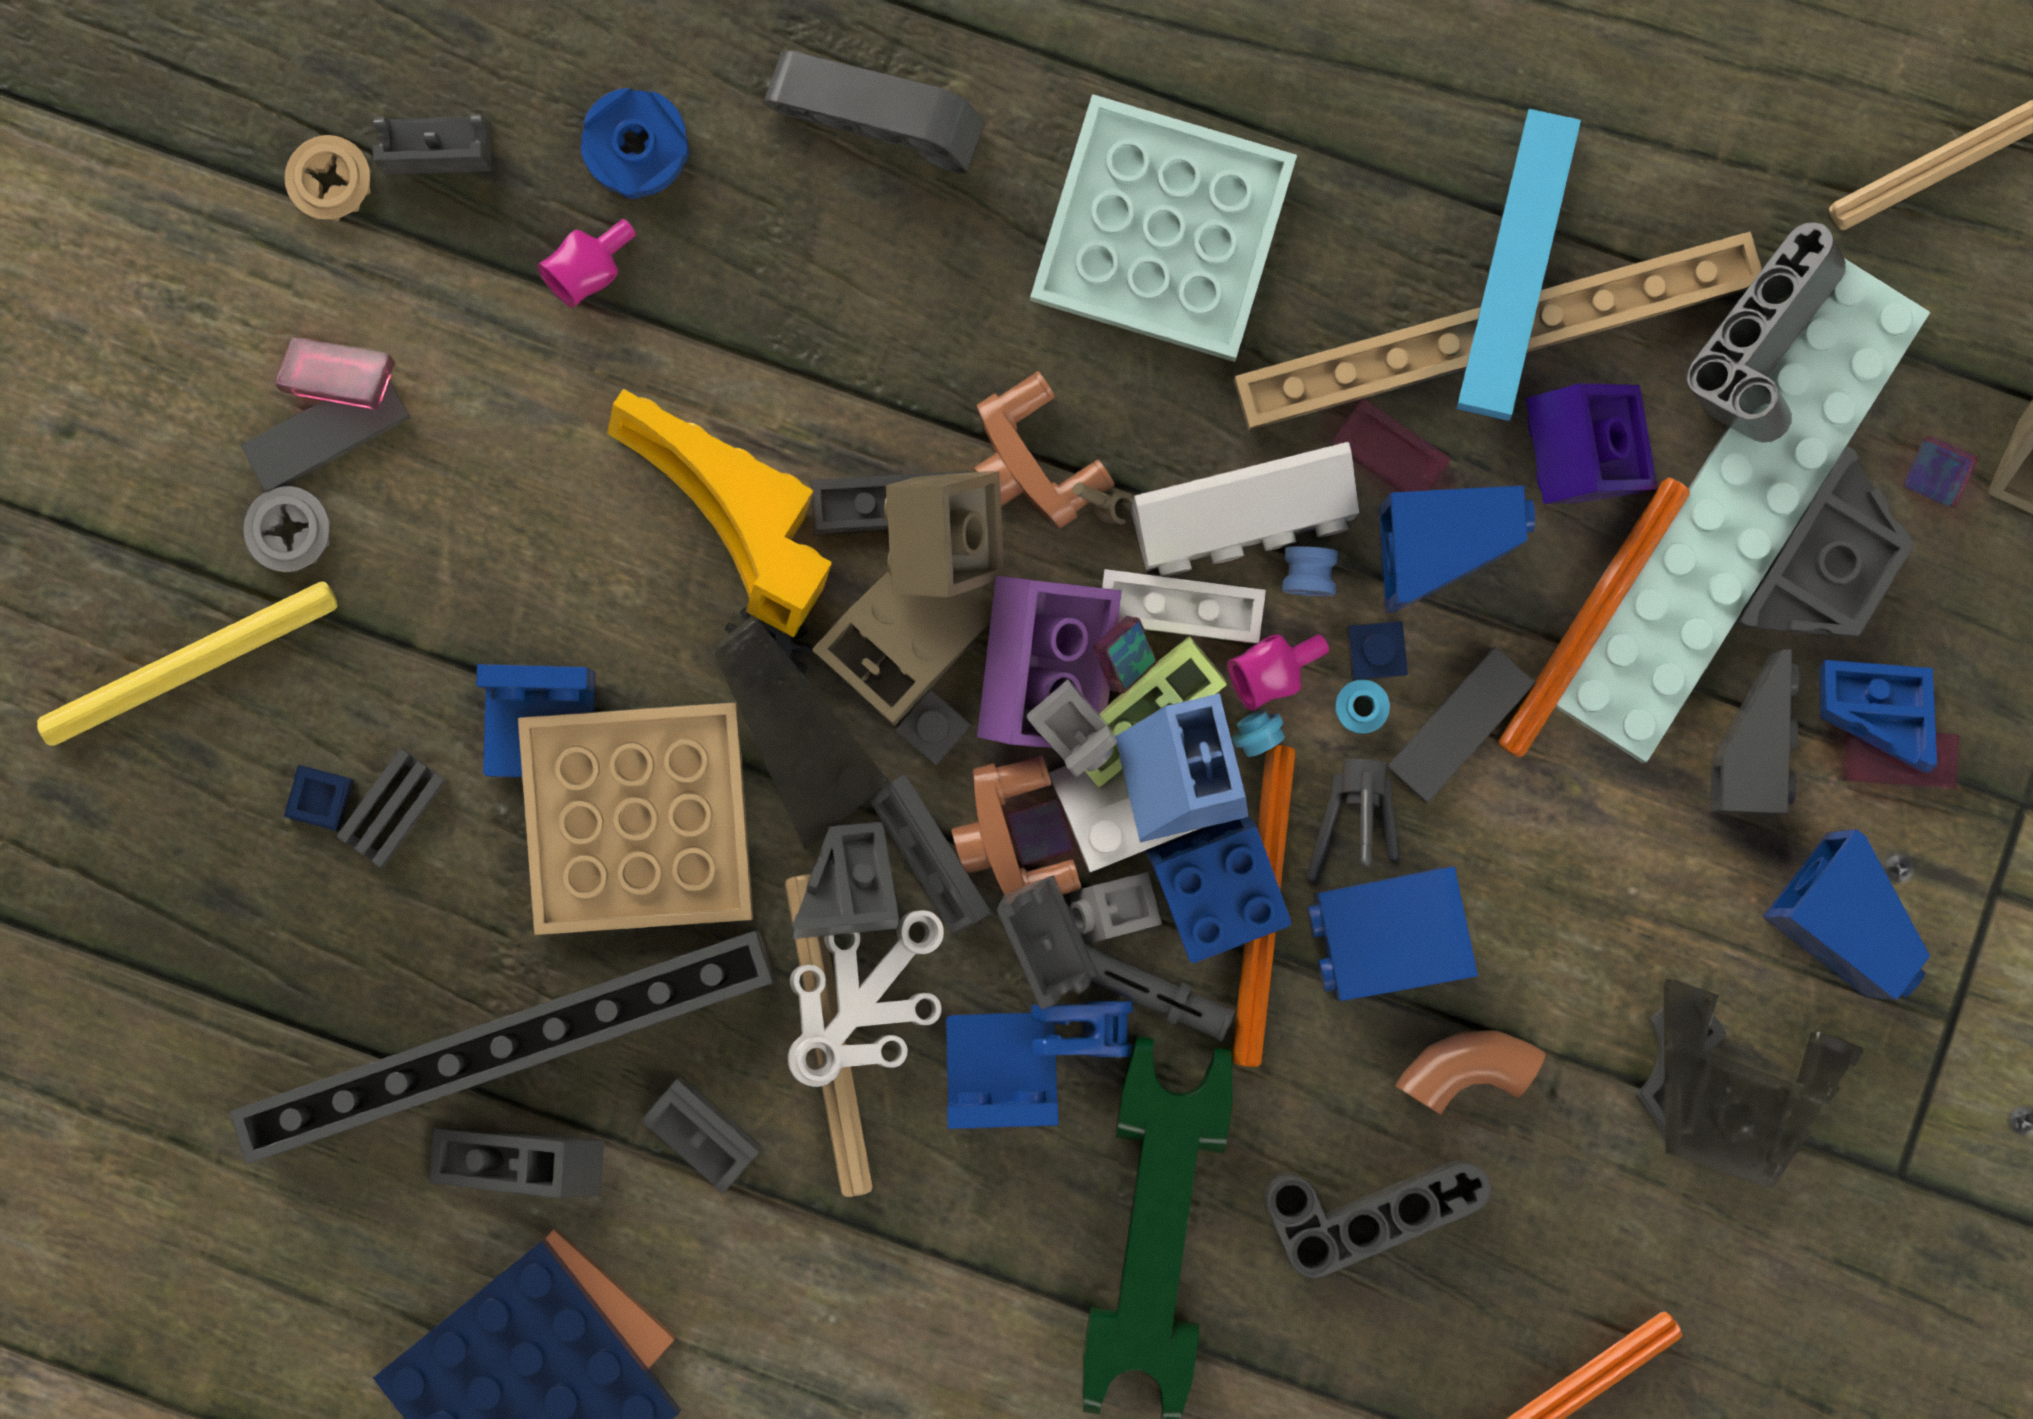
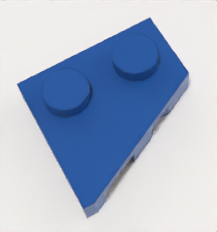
(1883, 707)

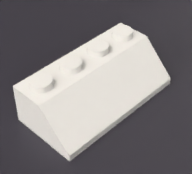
(1245, 509)

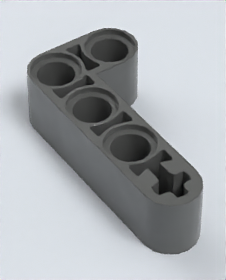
(877, 106)
(1807, 269)
(1381, 1205)

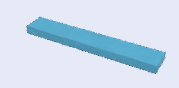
(1518, 265)

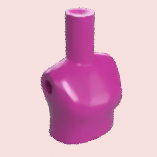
(584, 263)
(1272, 669)

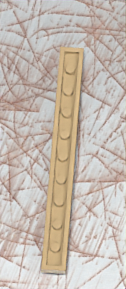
(1445, 343)

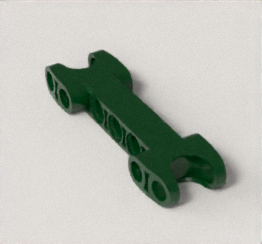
(1143, 1328)

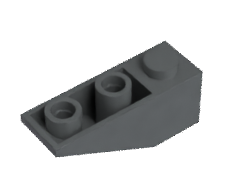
(1753, 758)

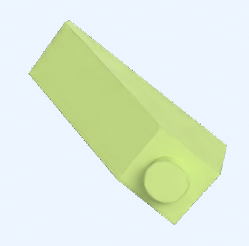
(1175, 678)

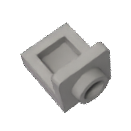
(1073, 729)

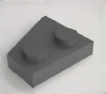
(849, 885)

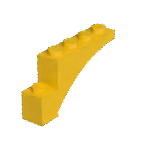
(745, 502)

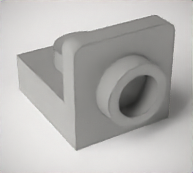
(1115, 908)

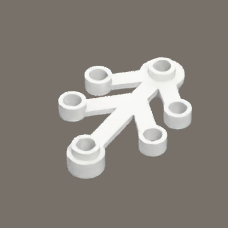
(858, 1004)

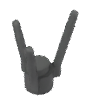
(1364, 785)

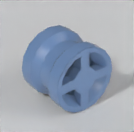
(1310, 571)

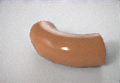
(1471, 1060)

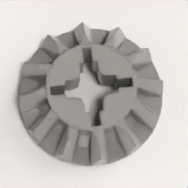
(267, 514)

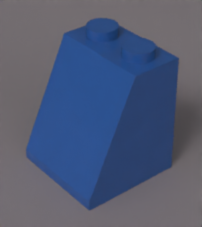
(1446, 535)
(1852, 918)
(1392, 934)

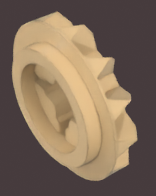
(318, 156)

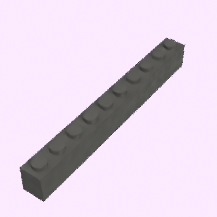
(503, 1046)

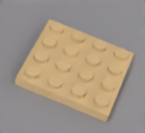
(635, 818)

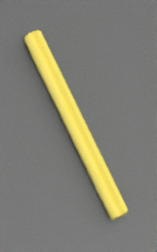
(186, 663)

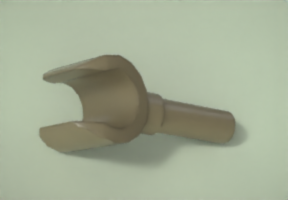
(1103, 502)

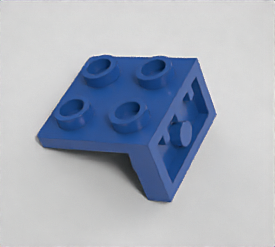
(526, 692)
(1219, 887)
(995, 1075)

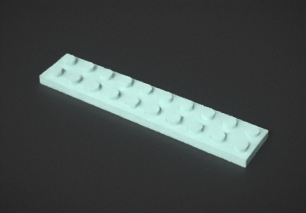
(1739, 519)

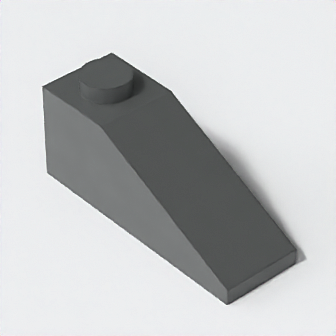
(517, 1162)

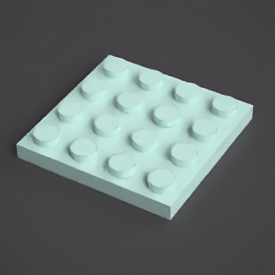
(1163, 228)

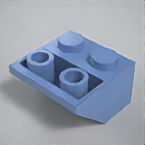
(1182, 769)

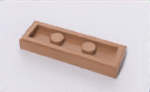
(634, 1322)

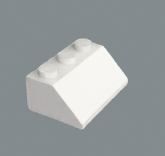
(1101, 818)

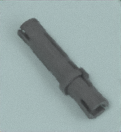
(1213, 1018)

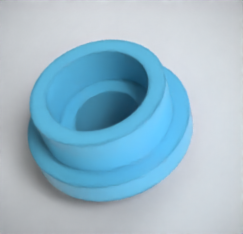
(1347, 715)
(1258, 732)

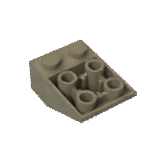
(902, 644)

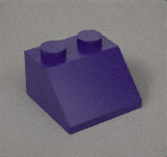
(1590, 443)

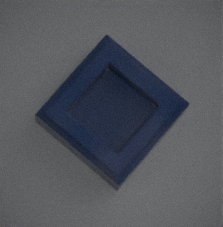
(318, 798)

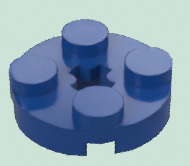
(632, 173)

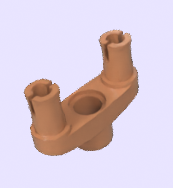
(1017, 466)
(988, 842)

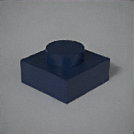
(1377, 651)

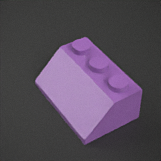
(1035, 644)

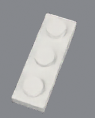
(1189, 606)

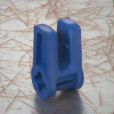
(1102, 1034)

